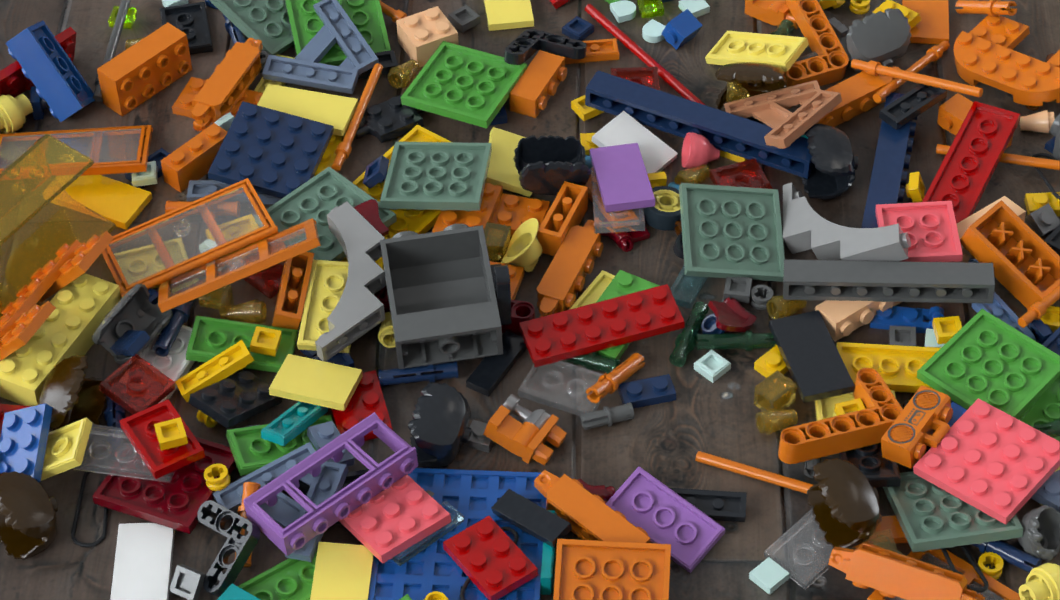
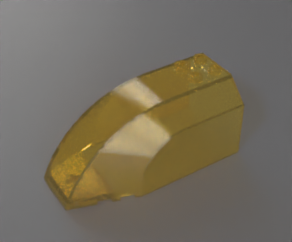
(39, 213)

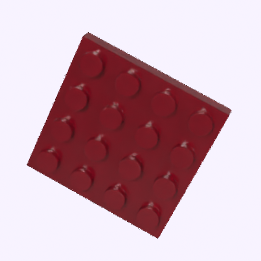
(164, 502)

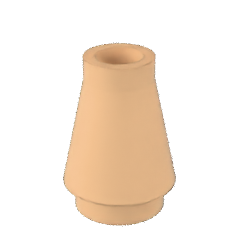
(1037, 122)

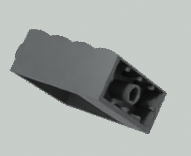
(441, 296)

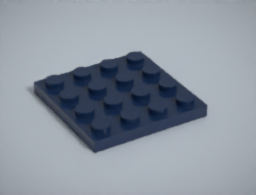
(270, 150)

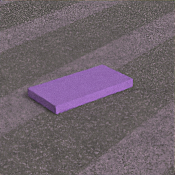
(622, 177)
(667, 518)

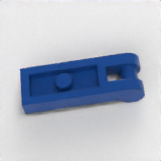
(906, 317)

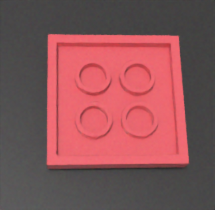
(929, 227)
(396, 519)

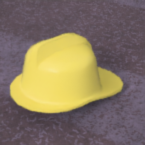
(524, 246)

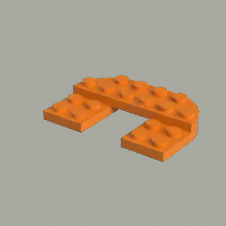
(989, 58)
(502, 210)
(24, 315)

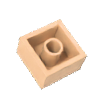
(424, 33)

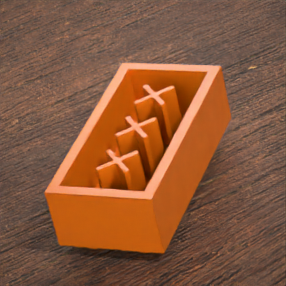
(144, 69)
(1018, 254)

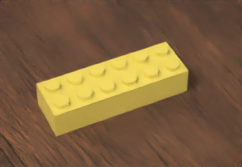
(63, 334)

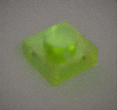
(650, 8)
(130, 18)

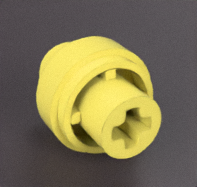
(13, 112)
(1042, 583)

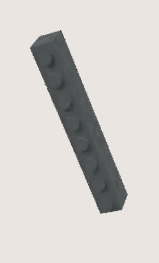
(888, 281)

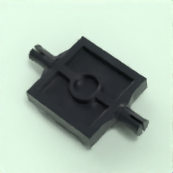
(389, 120)

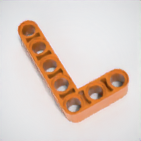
(831, 59)
(845, 430)

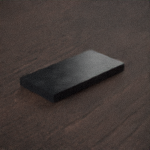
(811, 356)

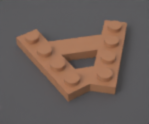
(773, 110)

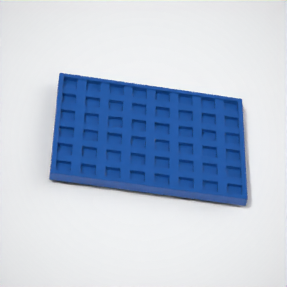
(433, 569)

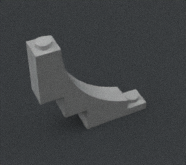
(829, 241)
(358, 307)

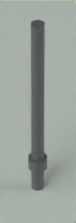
(113, 43)

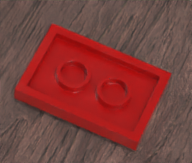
(365, 401)
(142, 435)
(490, 559)

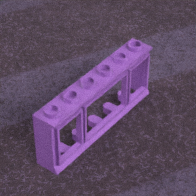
(342, 503)

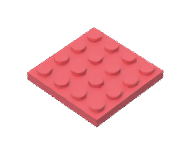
(991, 461)

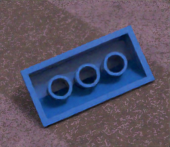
(50, 71)

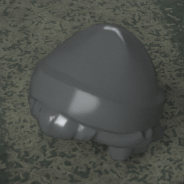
(1041, 533)

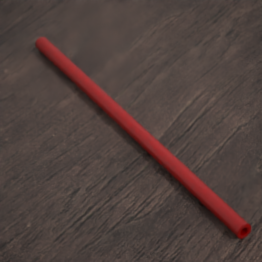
(641, 54)

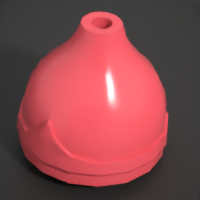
(697, 151)

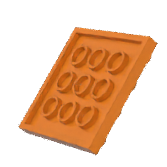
(611, 570)

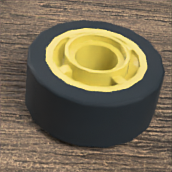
(666, 209)

